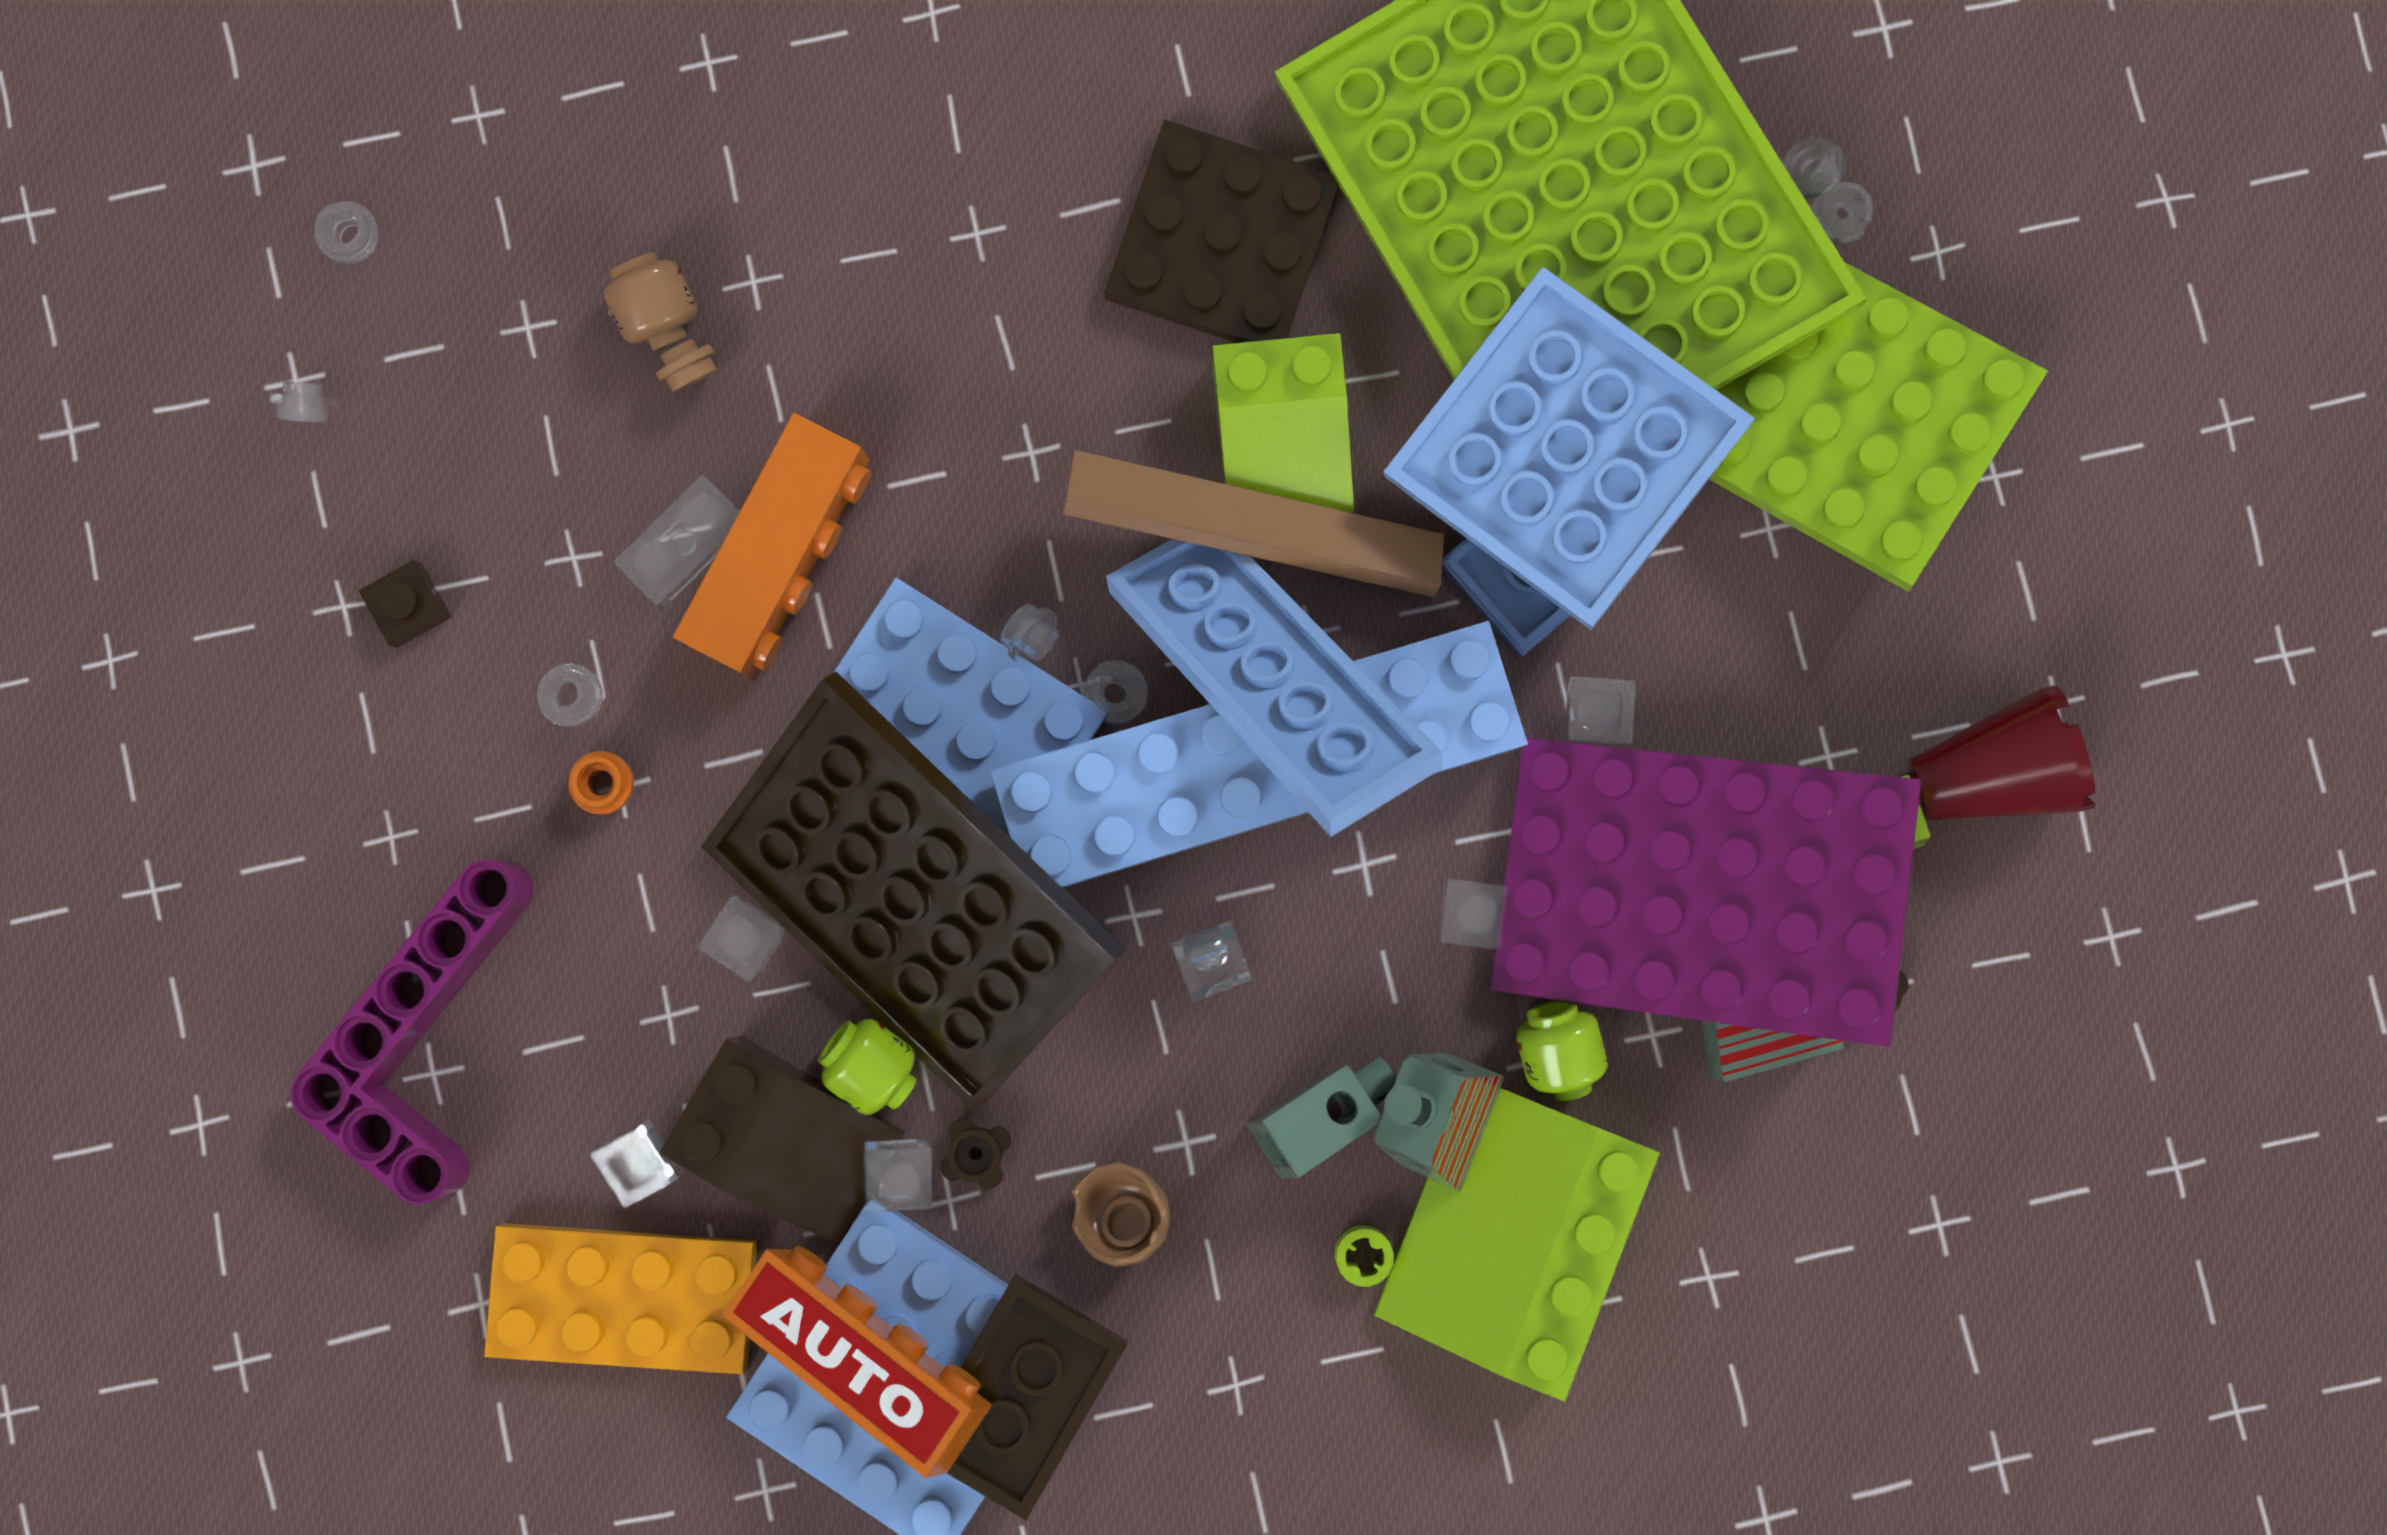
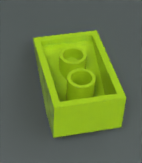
(1285, 418)

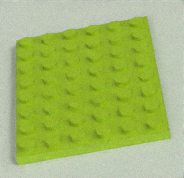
(1576, 147)

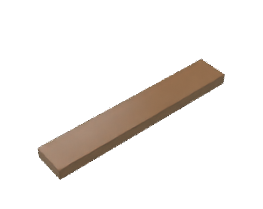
(1253, 523)

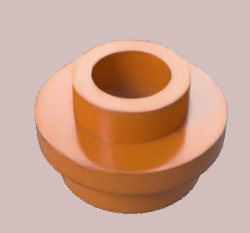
(583, 776)

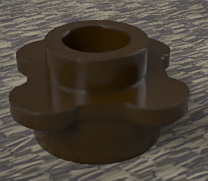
(959, 1162)

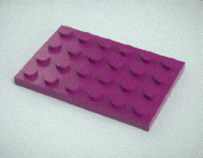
(1709, 889)

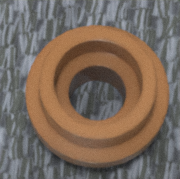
(686, 365)

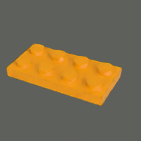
(617, 1298)

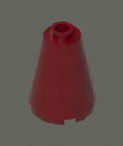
(2008, 765)

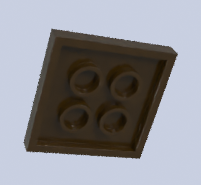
(1221, 237)

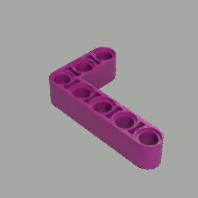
(401, 1028)

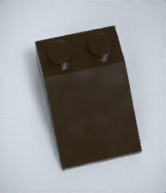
(777, 1139)

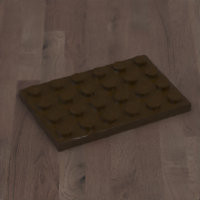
(909, 893)

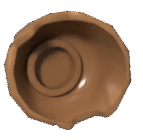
(1120, 1214)

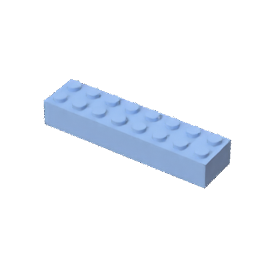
(1199, 782)

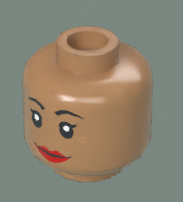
(650, 301)

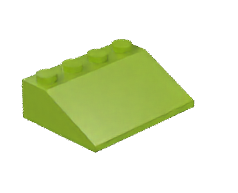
(1524, 1248)

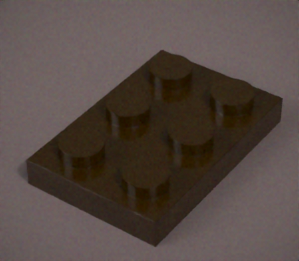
(1042, 1375)

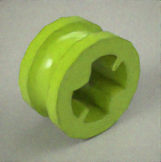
(1350, 1270)

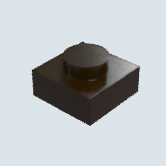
(405, 603)

